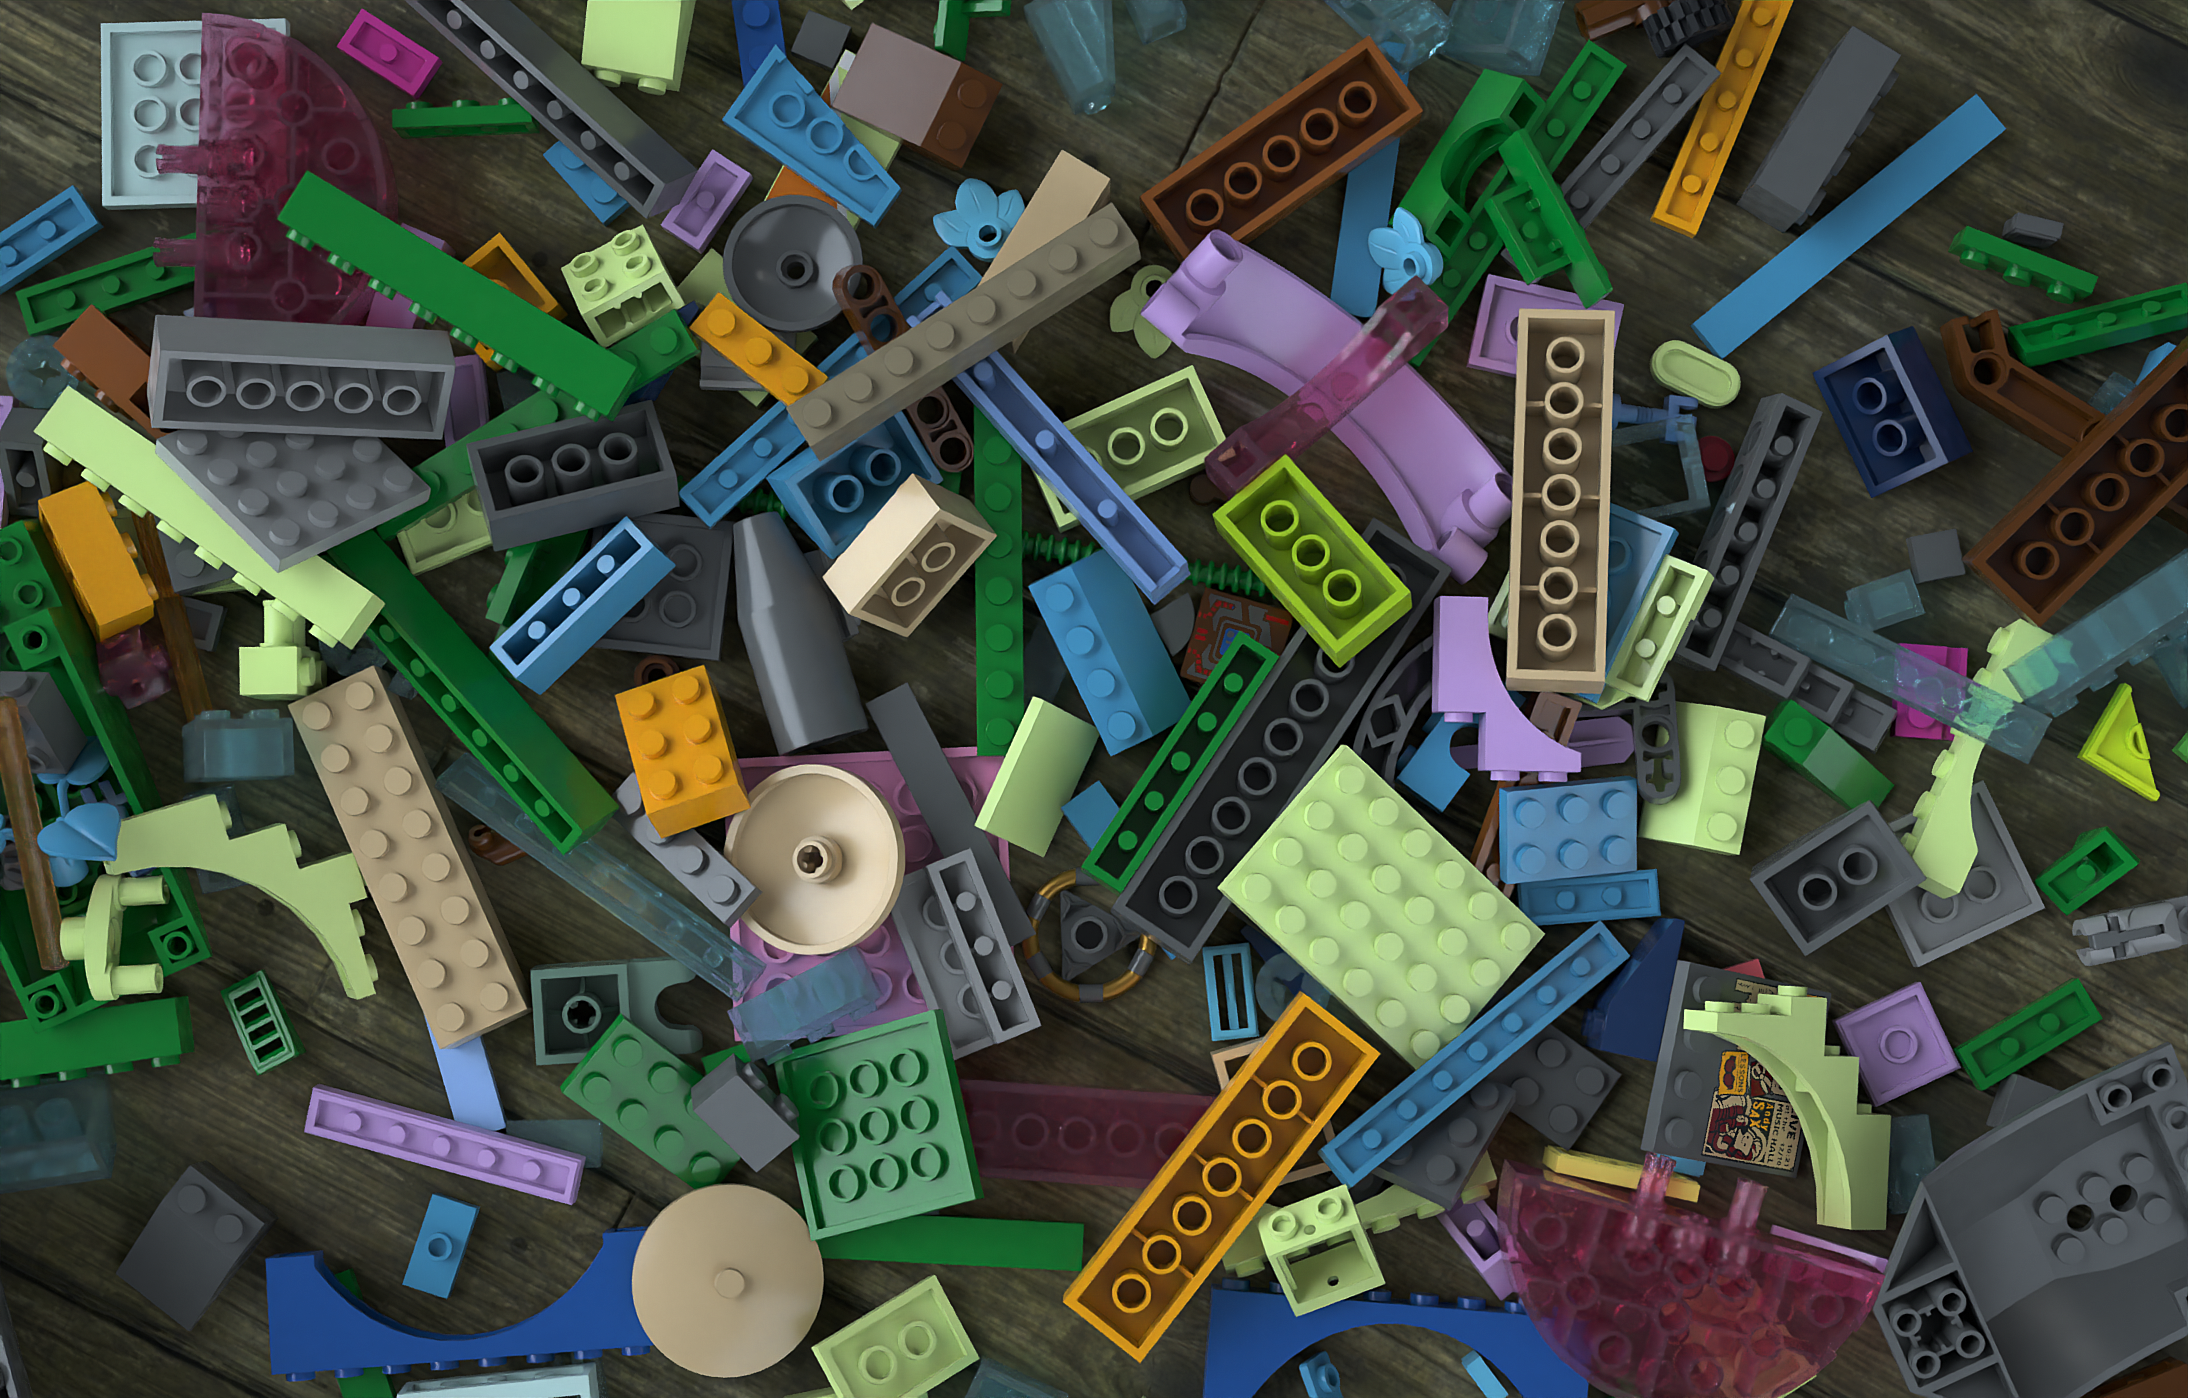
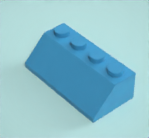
(1111, 650)

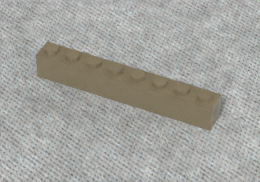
(965, 332)

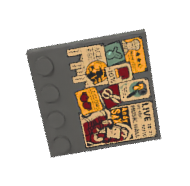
(1710, 1093)

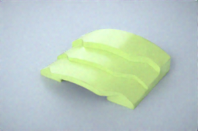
(1653, 636)

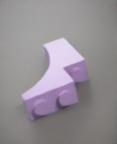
(1469, 684)

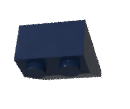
(1634, 1003)

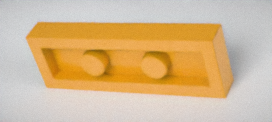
(756, 351)

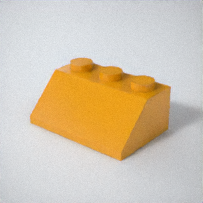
(97, 560)

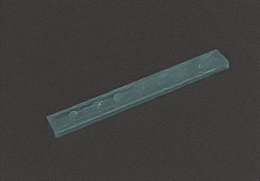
(608, 883)

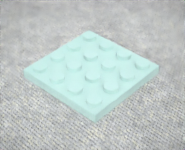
(147, 101)

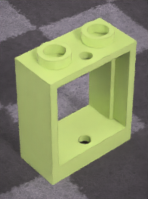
(1309, 1279)

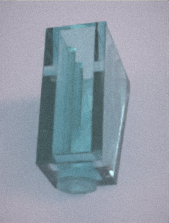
(1078, 48)

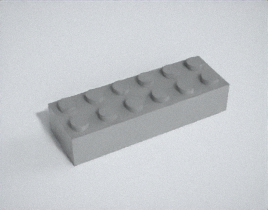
(299, 378)

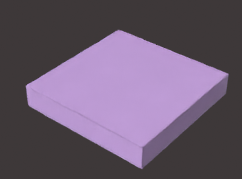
(1896, 1043)

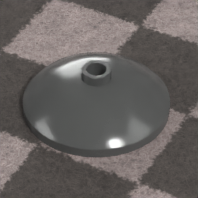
(787, 235)

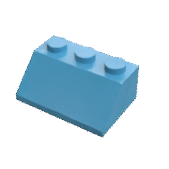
(849, 488)

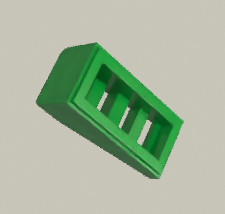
(284, 1029)

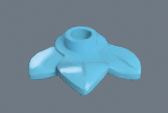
(979, 214)
(1404, 252)

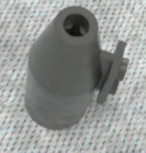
(795, 637)

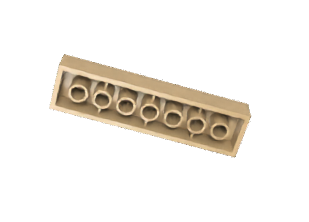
(1560, 501)
(412, 857)

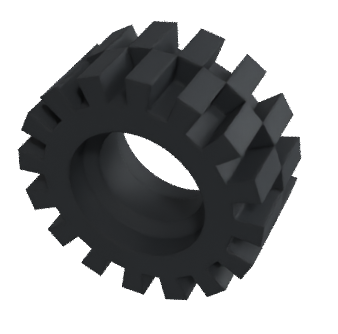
(1687, 23)

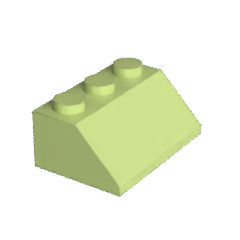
(1717, 778)

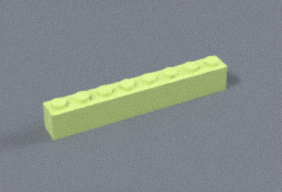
(128, 462)

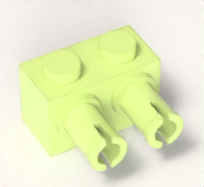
(282, 664)

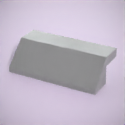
(962, 954)

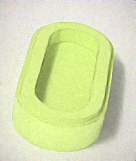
(1695, 374)

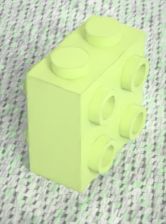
(621, 286)

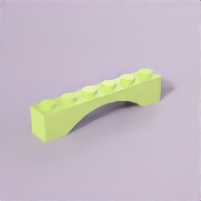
(1943, 833)
(1378, 1213)

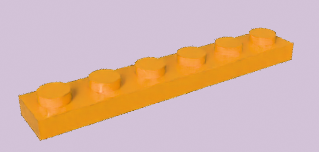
(1720, 115)

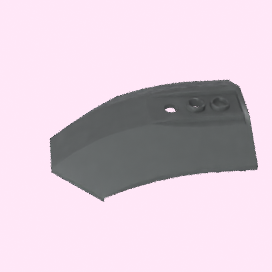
(1995, 1284)

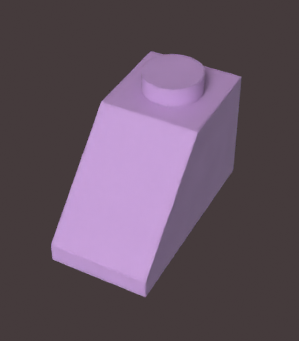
(1476, 1234)

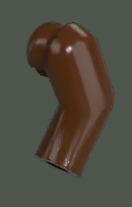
(493, 846)

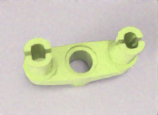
(98, 936)

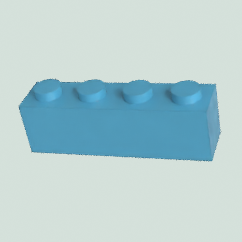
(582, 606)

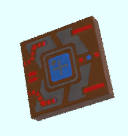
(1219, 622)

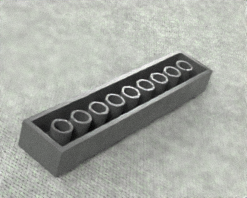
(1266, 764)

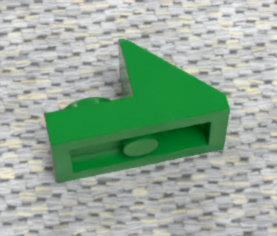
(2086, 869)

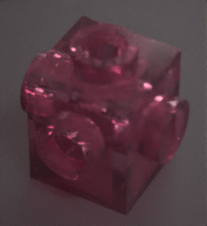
(133, 667)

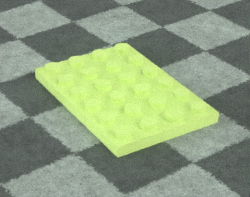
(1381, 909)

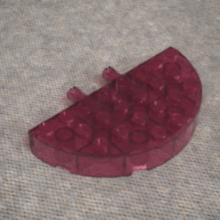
(263, 123)
(1672, 1297)

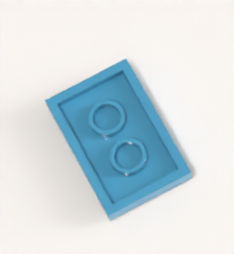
(1568, 829)

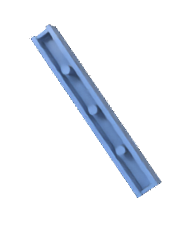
(1069, 471)

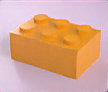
(682, 751)

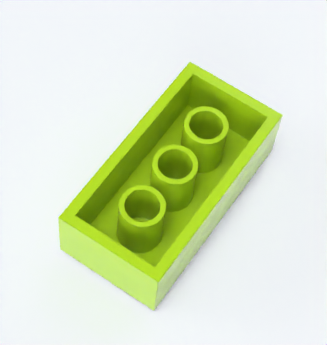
(1312, 560)

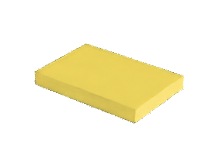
(1613, 1171)

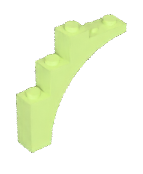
(316, 892)
(1843, 1136)

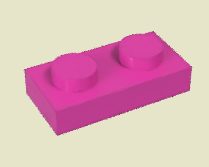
(389, 54)

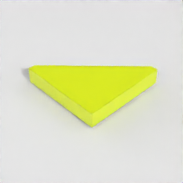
(2120, 747)

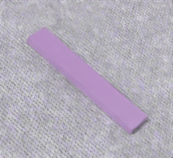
(445, 1144)

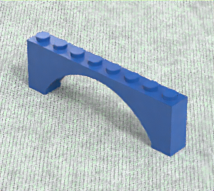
(326, 1327)
(1257, 1332)

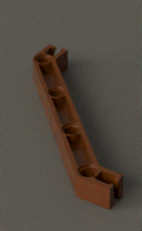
(2027, 398)

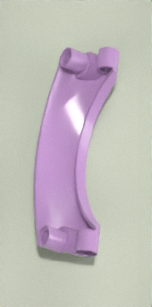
(1412, 442)

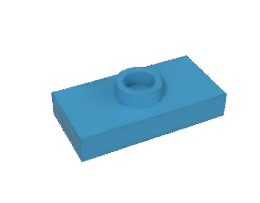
(441, 1245)

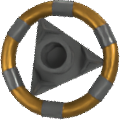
(1086, 939)

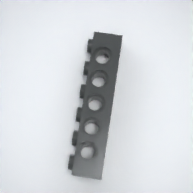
(1745, 522)

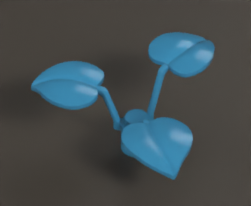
(85, 831)

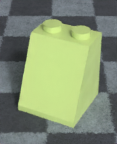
(637, 42)

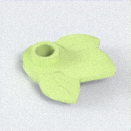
(1127, 307)

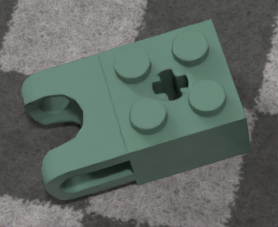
(612, 989)

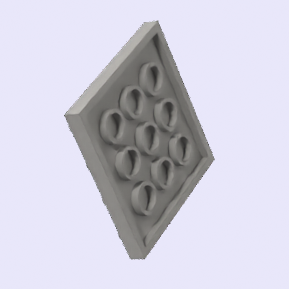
(293, 490)

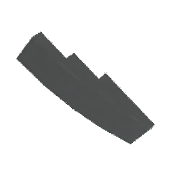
(1791, 675)

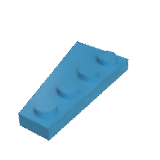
(800, 131)

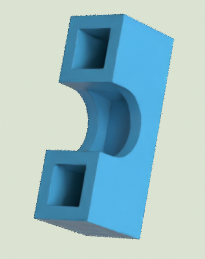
(1430, 769)

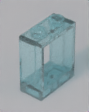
(1690, 460)

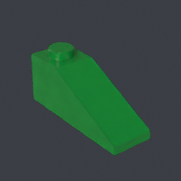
(1822, 756)

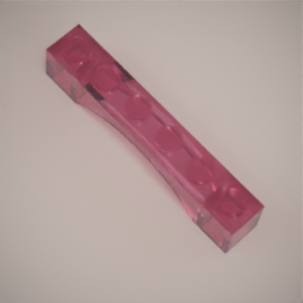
(1377, 352)

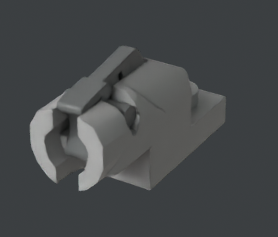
(2134, 931)

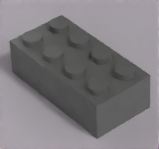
(1818, 130)
(572, 476)

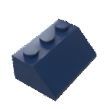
(1892, 411)

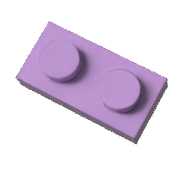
(707, 201)

